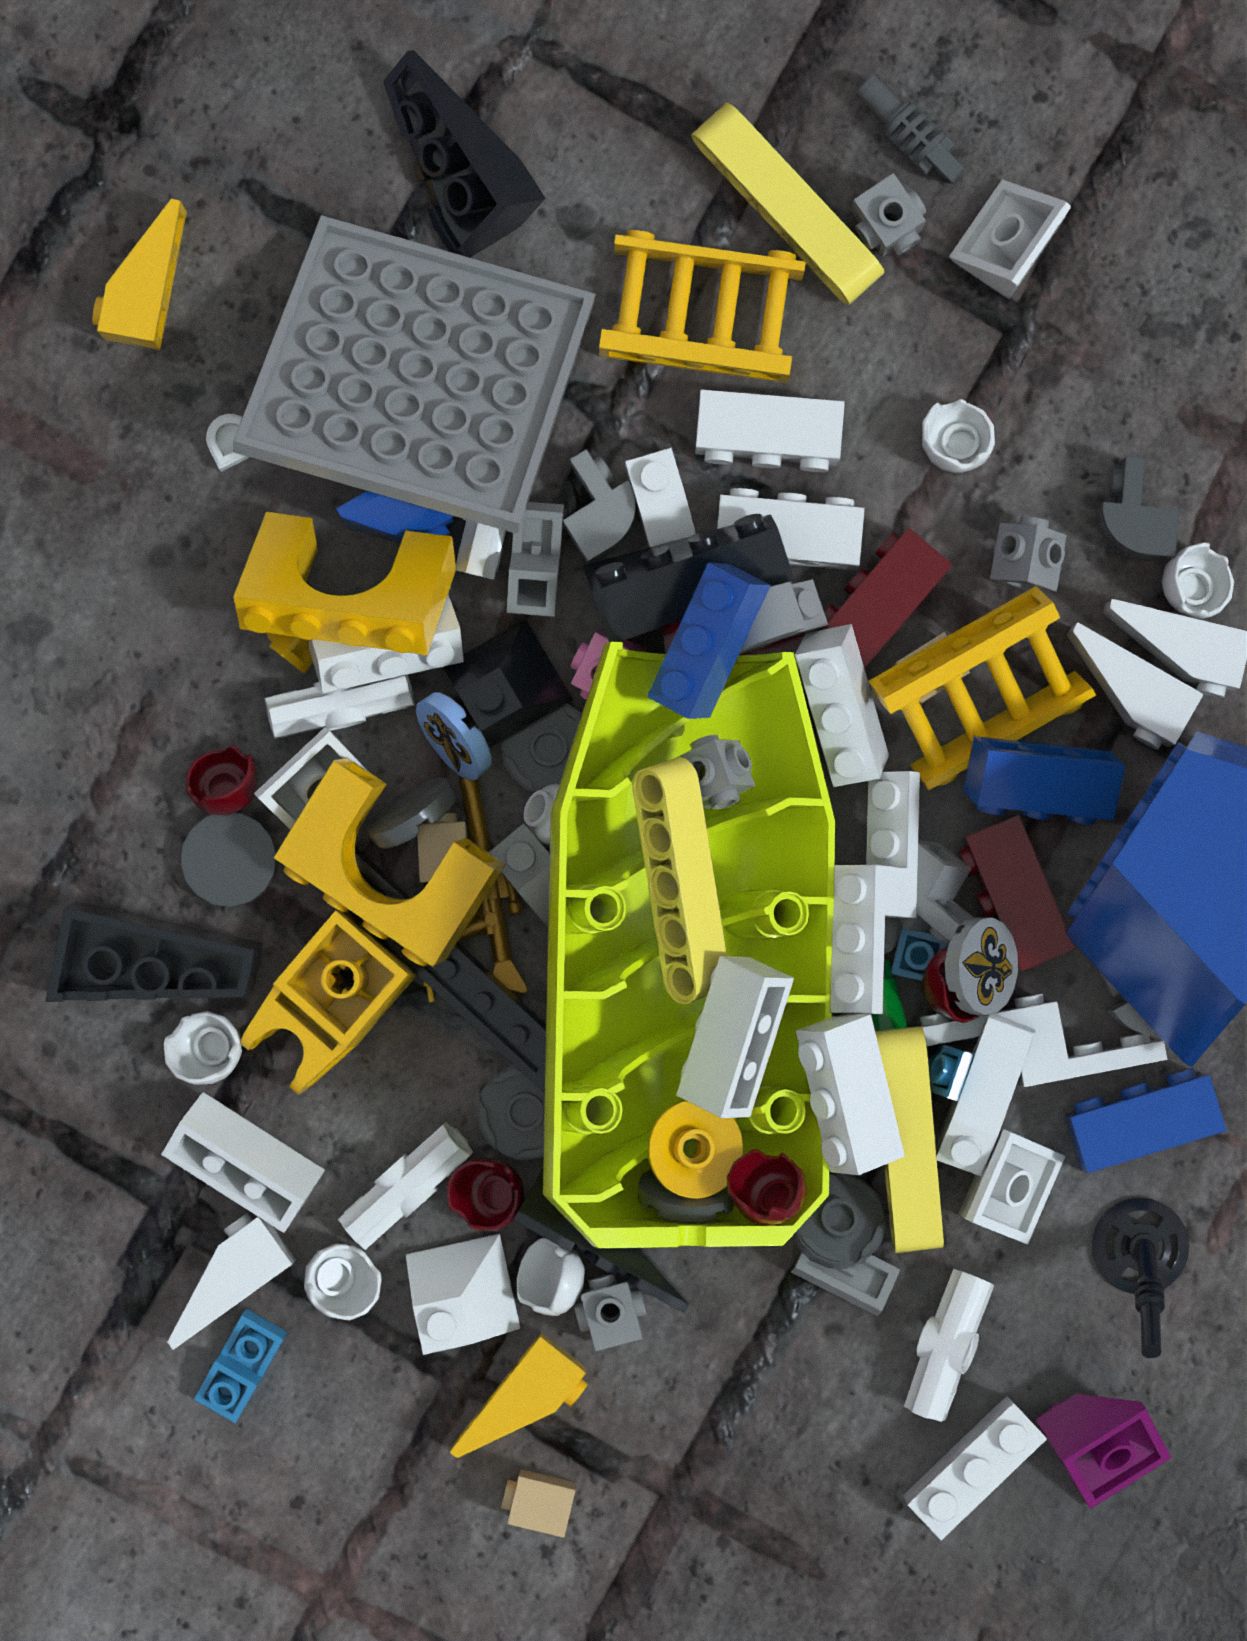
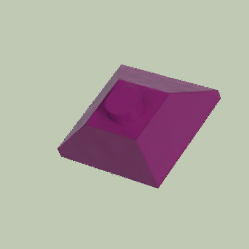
(1103, 1443)

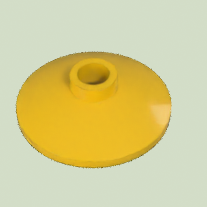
(717, 1148)

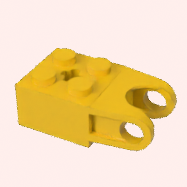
(317, 1009)

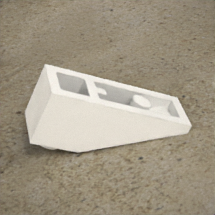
(660, 497)
(1190, 647)
(1139, 691)
(988, 1088)
(235, 1271)

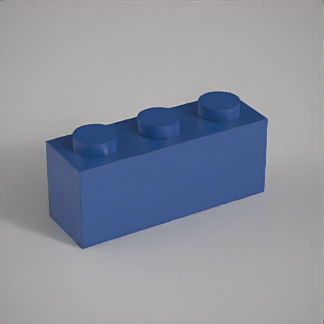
(708, 640)
(1043, 780)
(1144, 1120)

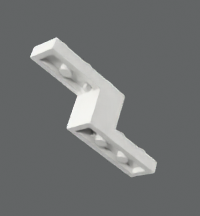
(875, 892)
(1047, 1054)

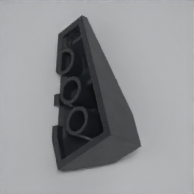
(469, 172)
(640, 1270)

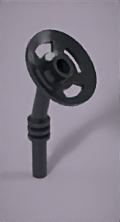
(1141, 1256)

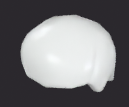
(957, 436)
(1198, 581)
(203, 1048)
(550, 1278)
(342, 1282)

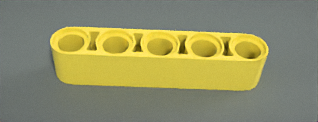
(787, 203)
(679, 876)
(913, 1179)

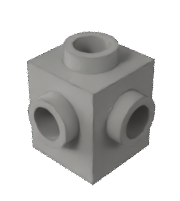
(893, 201)
(1028, 555)
(721, 769)
(614, 1329)

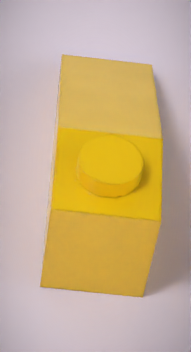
(141, 287)
(529, 1392)

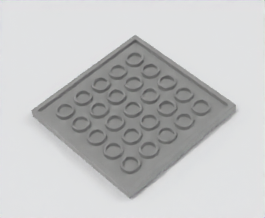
(416, 374)

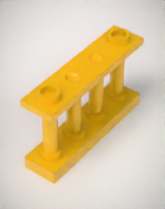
(672, 345)
(952, 656)

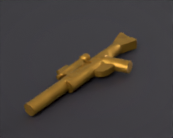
(490, 915)

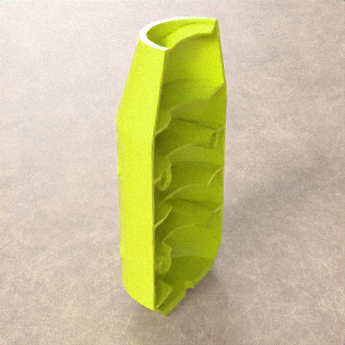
(609, 1020)

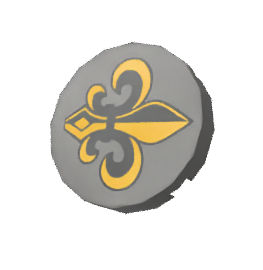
(982, 966)

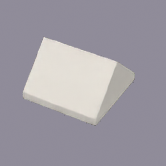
(1009, 235)
(297, 780)
(1012, 1187)

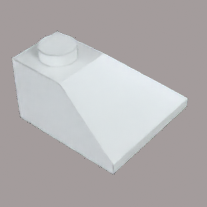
(461, 1293)

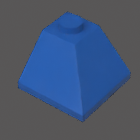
(390, 517)

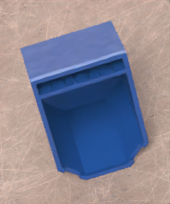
(1172, 898)

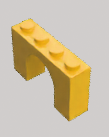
(391, 616)
(323, 854)

